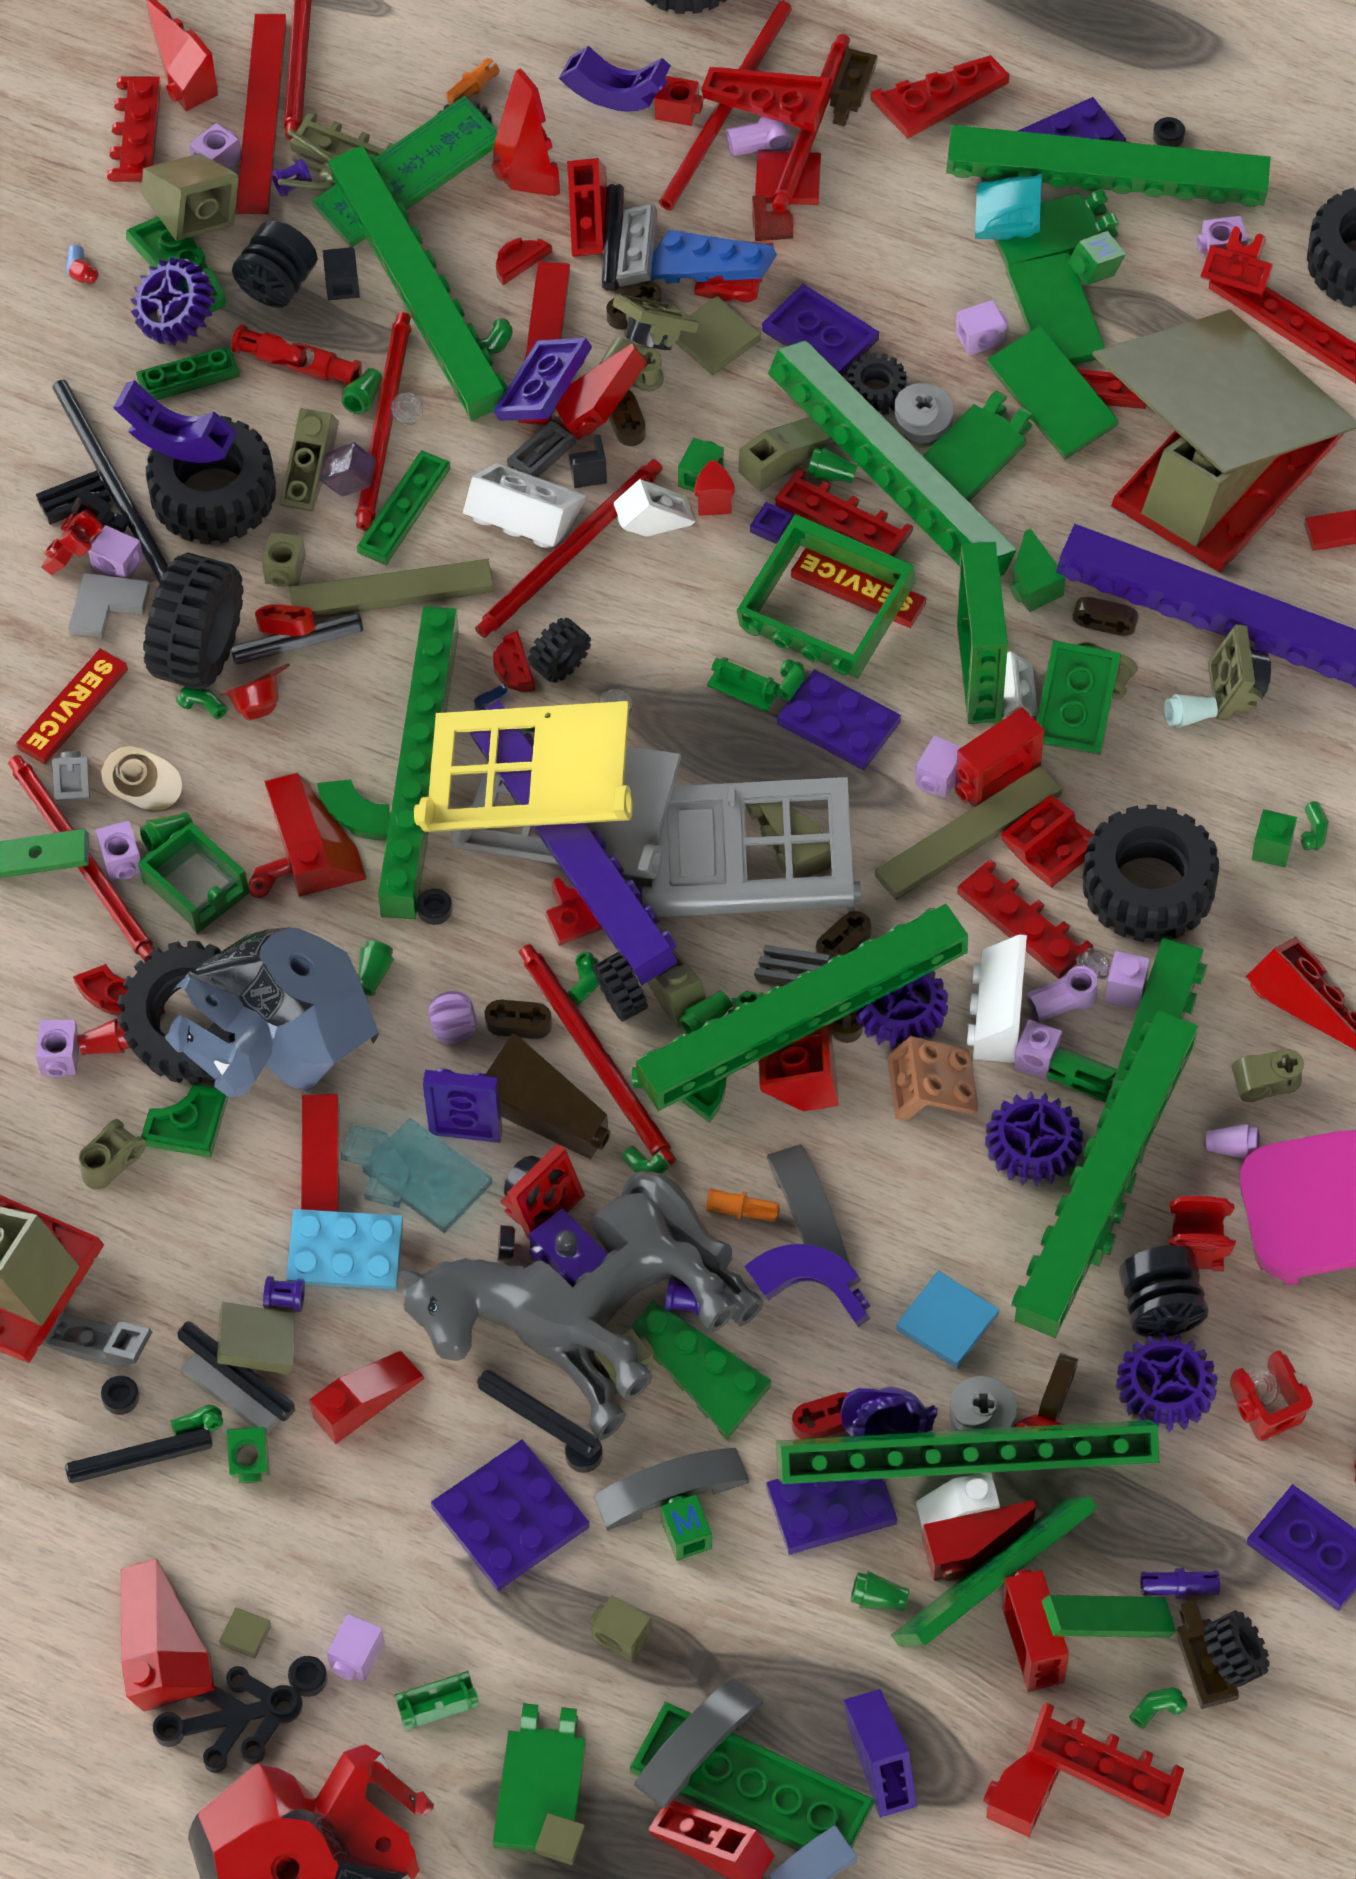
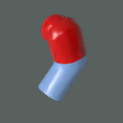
(79, 269)

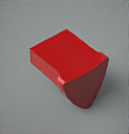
(714, 490)

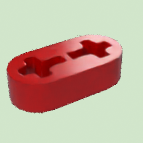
(285, 620)
(823, 1412)

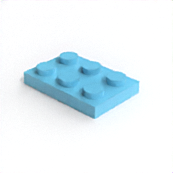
(345, 1249)

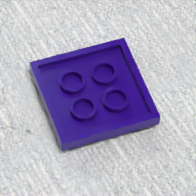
(510, 1515)

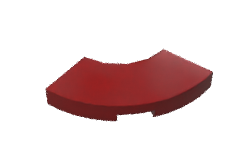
(102, 989)

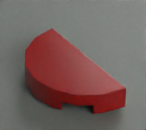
(519, 256)
(512, 665)

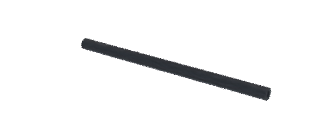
(110, 477)

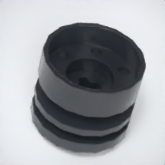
(274, 264)
(1163, 1291)

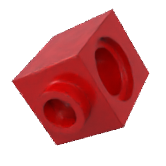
(678, 101)

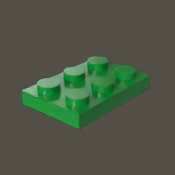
(1078, 696)

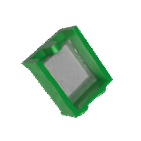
(194, 876)

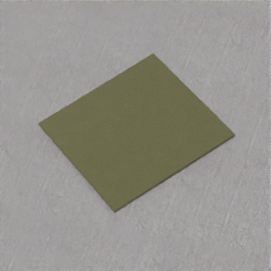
(1226, 390)

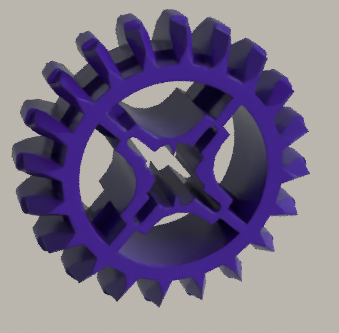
(179, 310)
(910, 1015)
(1009, 1127)
(1148, 1363)

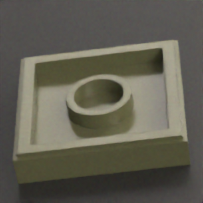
(720, 336)
(256, 1338)

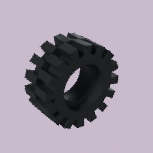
(878, 369)
(559, 650)
(620, 986)
(1236, 1648)

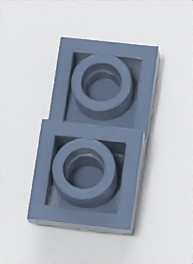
(818, 1859)

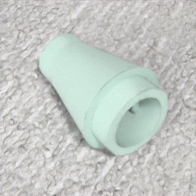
(1186, 710)

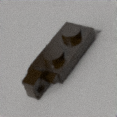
(851, 84)
(1207, 1682)

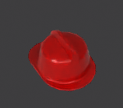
(258, 696)

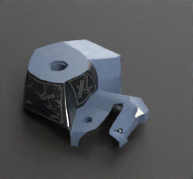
(286, 1001)

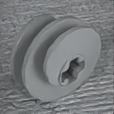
(923, 412)
(985, 1394)

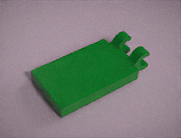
(1062, 226)
(979, 445)
(538, 1778)

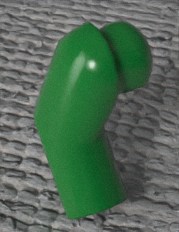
(793, 679)
(587, 981)
(205, 1417)
(1167, 1698)

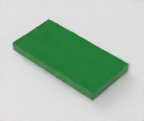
(1054, 299)
(1053, 391)

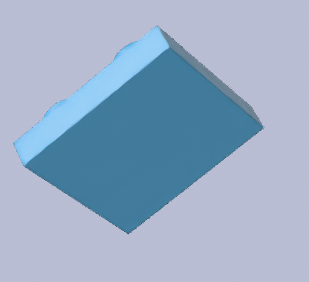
(947, 1319)

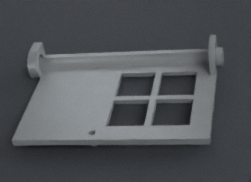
(632, 841)
(707, 844)

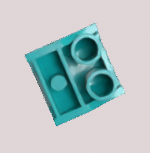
(1008, 208)

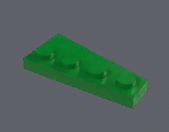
(710, 1374)

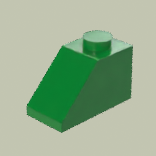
(1035, 574)

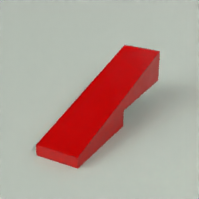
(320, 1152)

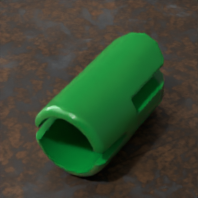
(1081, 1074)

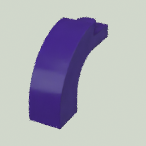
(611, 86)
(172, 434)
(798, 1263)

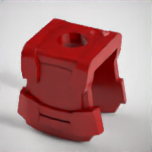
(1200, 1228)
(1253, 1412)

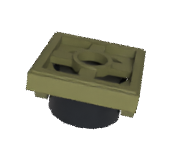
(654, 322)
(1238, 673)

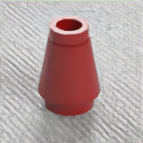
(103, 1039)

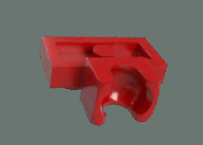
(1239, 264)
(76, 540)
(571, 917)

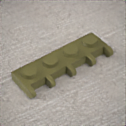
(330, 139)

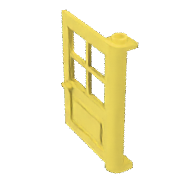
(573, 767)

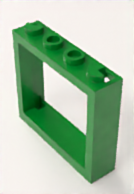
(841, 549)
(983, 635)

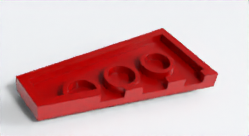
(777, 96)
(928, 101)

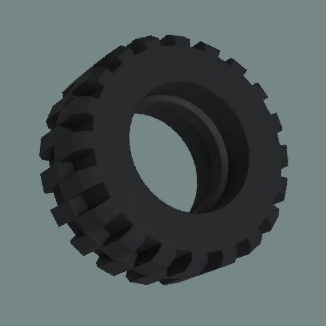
(1328, 255)
(217, 512)
(193, 621)
(1150, 835)
(144, 1003)

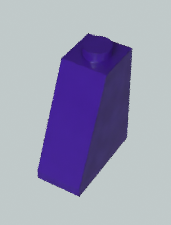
(881, 1752)

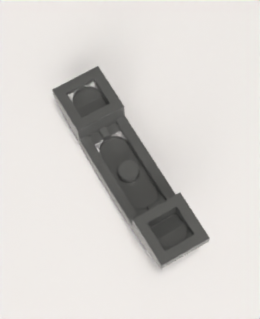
(806, 1199)
(97, 1340)
(682, 1476)
(695, 1740)

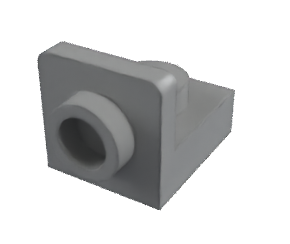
(71, 776)

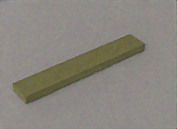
(394, 588)
(966, 833)

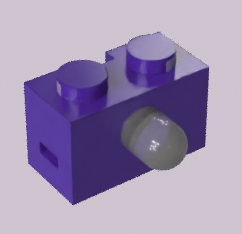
(565, 1247)

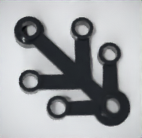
(235, 1717)

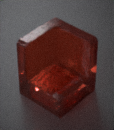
(770, 224)

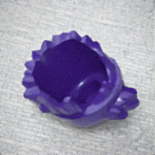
(885, 1412)

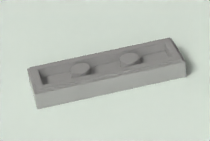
(637, 245)
(228, 1393)

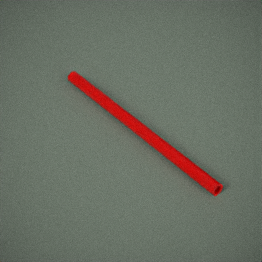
(722, 111)

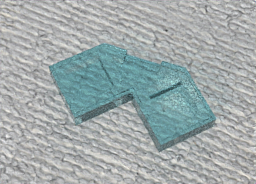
(376, 1150)

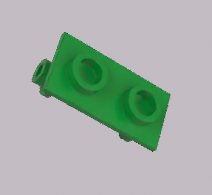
(743, 684)
(436, 1700)

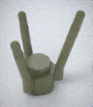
(324, 170)

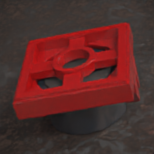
(541, 1188)

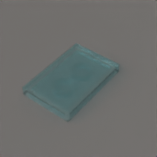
(440, 1178)

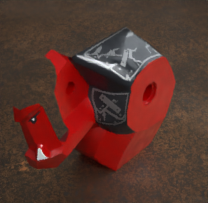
(279, 1830)

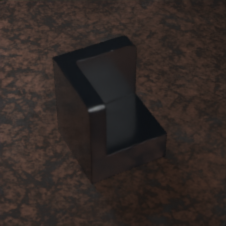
(341, 273)
(590, 466)

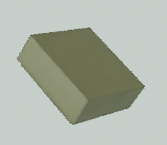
(245, 1632)
(560, 1839)

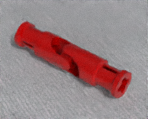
(276, 350)

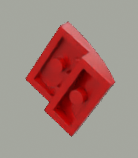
(770, 170)
(1048, 840)

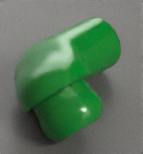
(498, 336)
(203, 697)
(1319, 824)
(640, 1163)

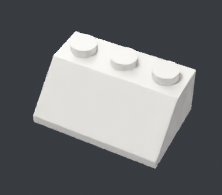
(522, 505)
(998, 1001)

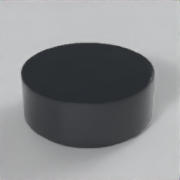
(1169, 132)
(434, 906)
(506, 1243)
(120, 1395)
(580, 1462)
(307, 1676)

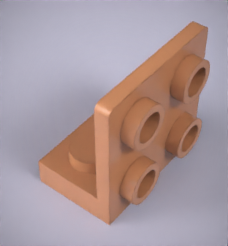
(931, 1075)

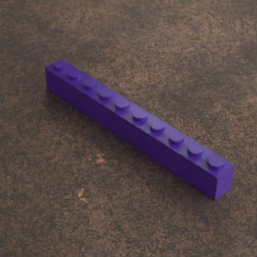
(1209, 602)
(589, 868)

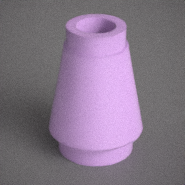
(1233, 1141)

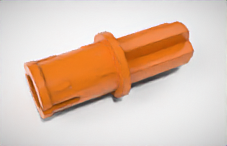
(473, 81)
(742, 1206)

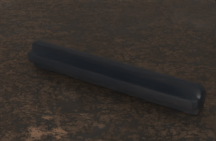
(612, 235)
(278, 644)
(243, 1377)
(538, 1413)
(138, 1455)

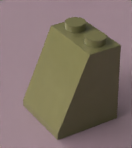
(191, 195)

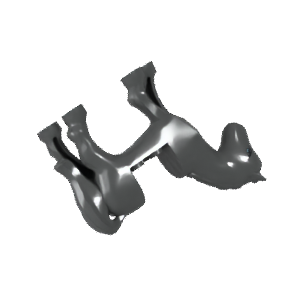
(649, 1239)

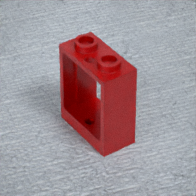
(998, 757)
(1039, 1653)

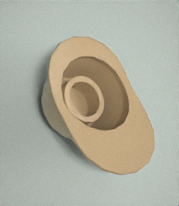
(141, 778)

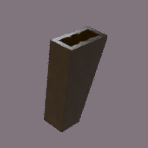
(546, 1101)

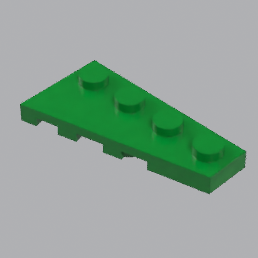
(156, 243)

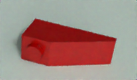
(587, 205)
(597, 393)
(363, 1394)
(964, 1542)
(1021, 1793)
(713, 1841)

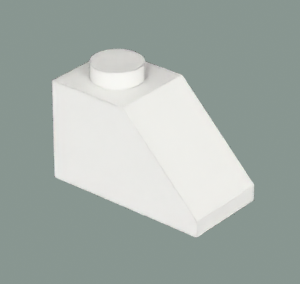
(652, 509)
(958, 1498)

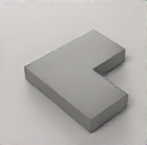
(104, 594)

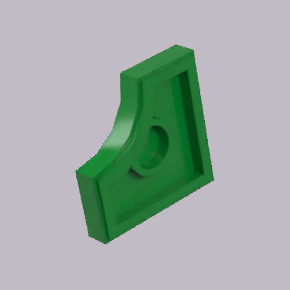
(188, 1125)

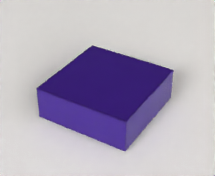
(771, 522)

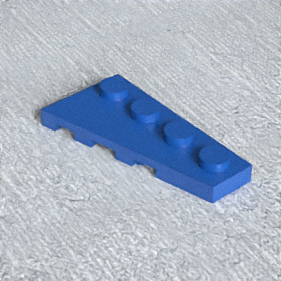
(707, 256)

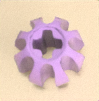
(452, 1017)

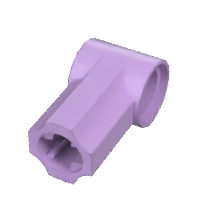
(759, 136)
(1062, 997)

